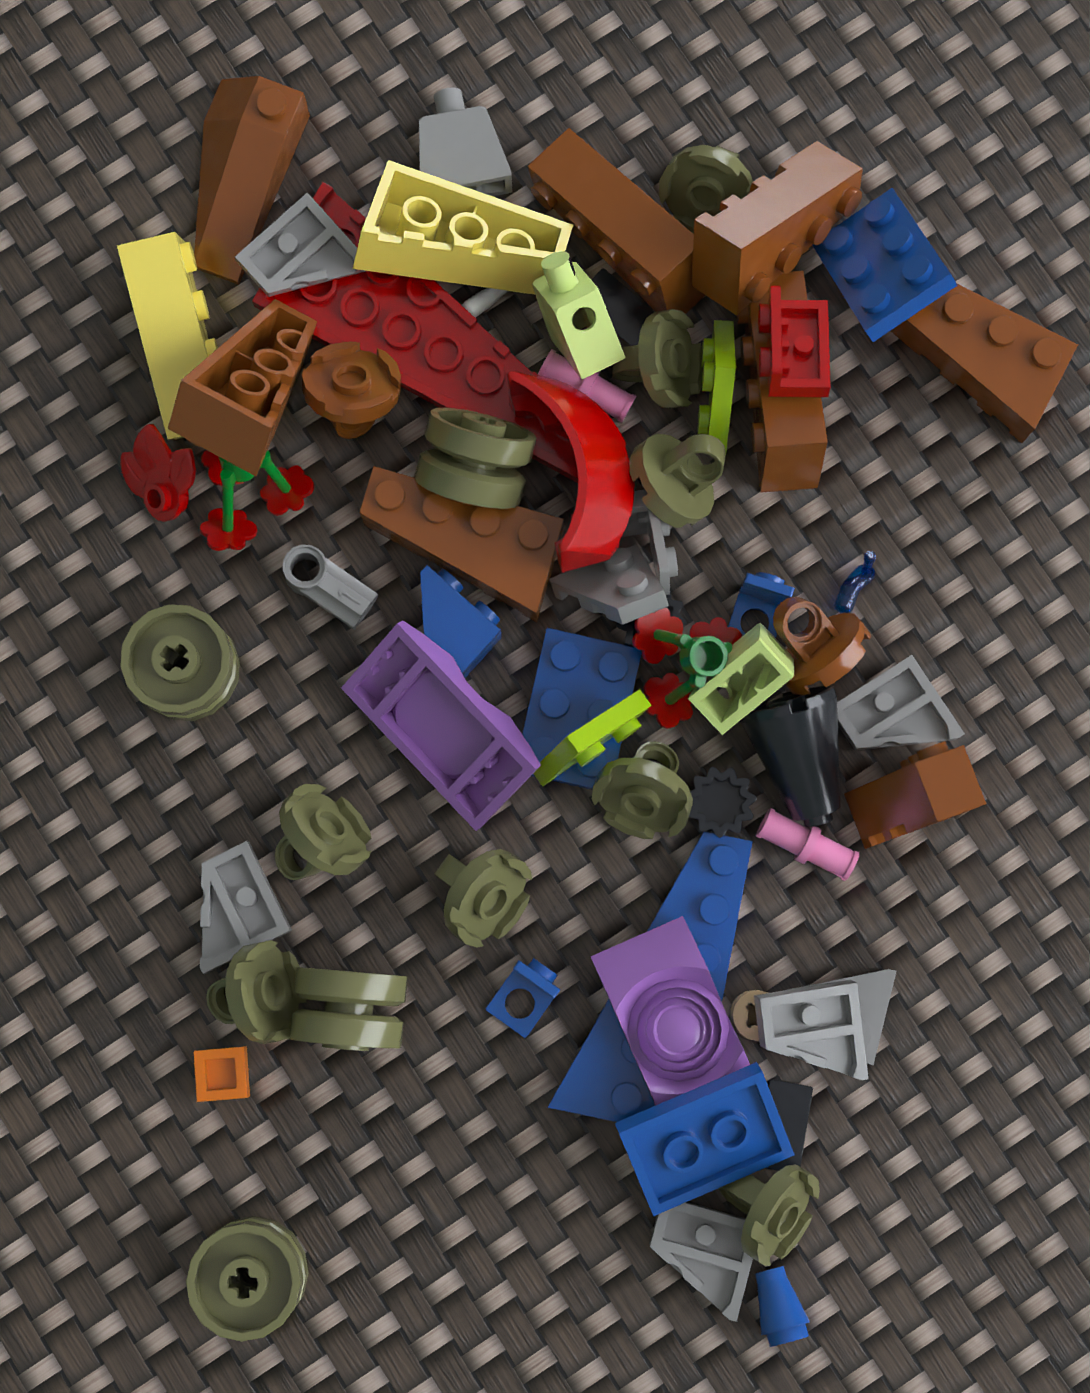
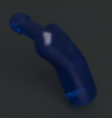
(854, 583)

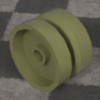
(475, 458)
(156, 646)
(348, 1011)
(222, 1296)

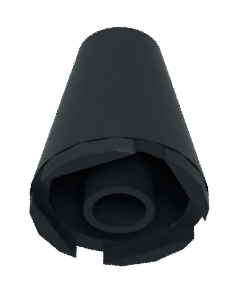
(800, 751)

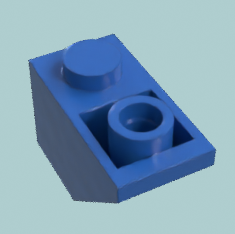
(454, 622)

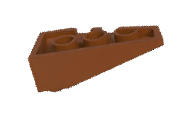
(243, 161)

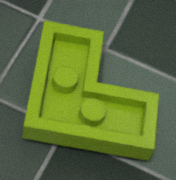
(718, 379)

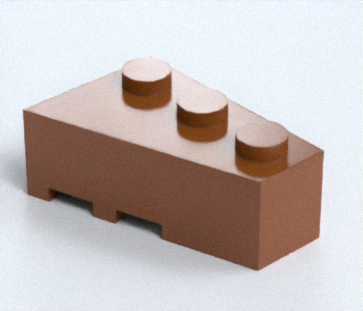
(923, 792)

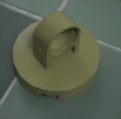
(701, 180)
(664, 360)
(675, 478)
(644, 794)
(323, 833)
(484, 895)
(257, 993)
(773, 1211)

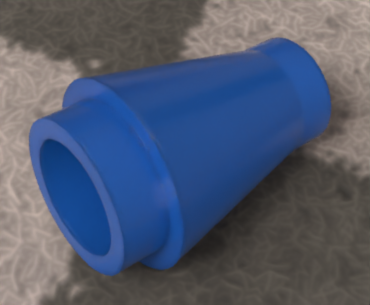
(779, 1308)

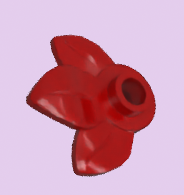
(159, 474)

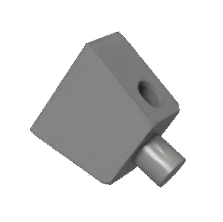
(463, 146)

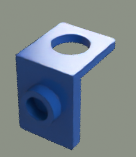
(760, 593)
(533, 978)

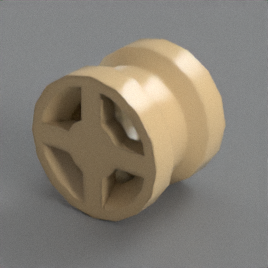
(744, 1014)

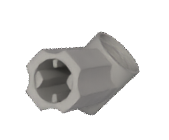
(331, 588)

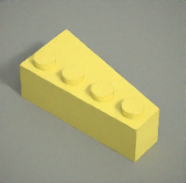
(454, 234)
(167, 313)

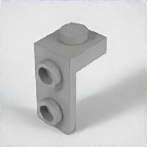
(643, 522)

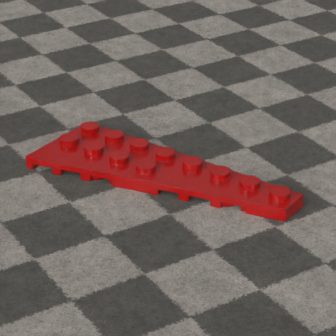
(426, 331)

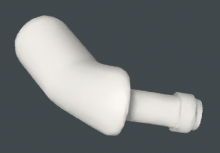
(482, 301)

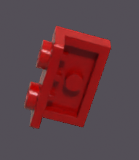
(796, 346)

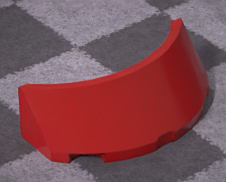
(602, 463)

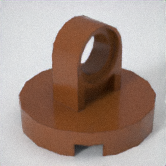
(351, 386)
(825, 647)

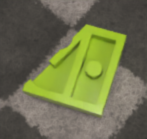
(588, 740)

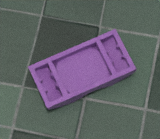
(442, 723)
(669, 1010)

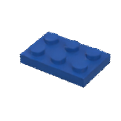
(884, 265)
(571, 687)
(705, 1138)

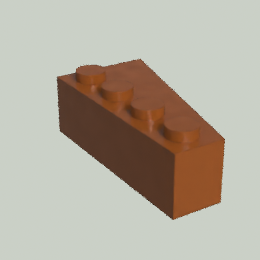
(617, 221)
(772, 226)
(991, 355)
(244, 386)
(785, 430)
(495, 549)

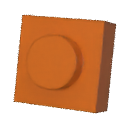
(221, 1074)

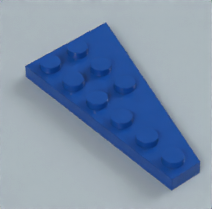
(708, 894)

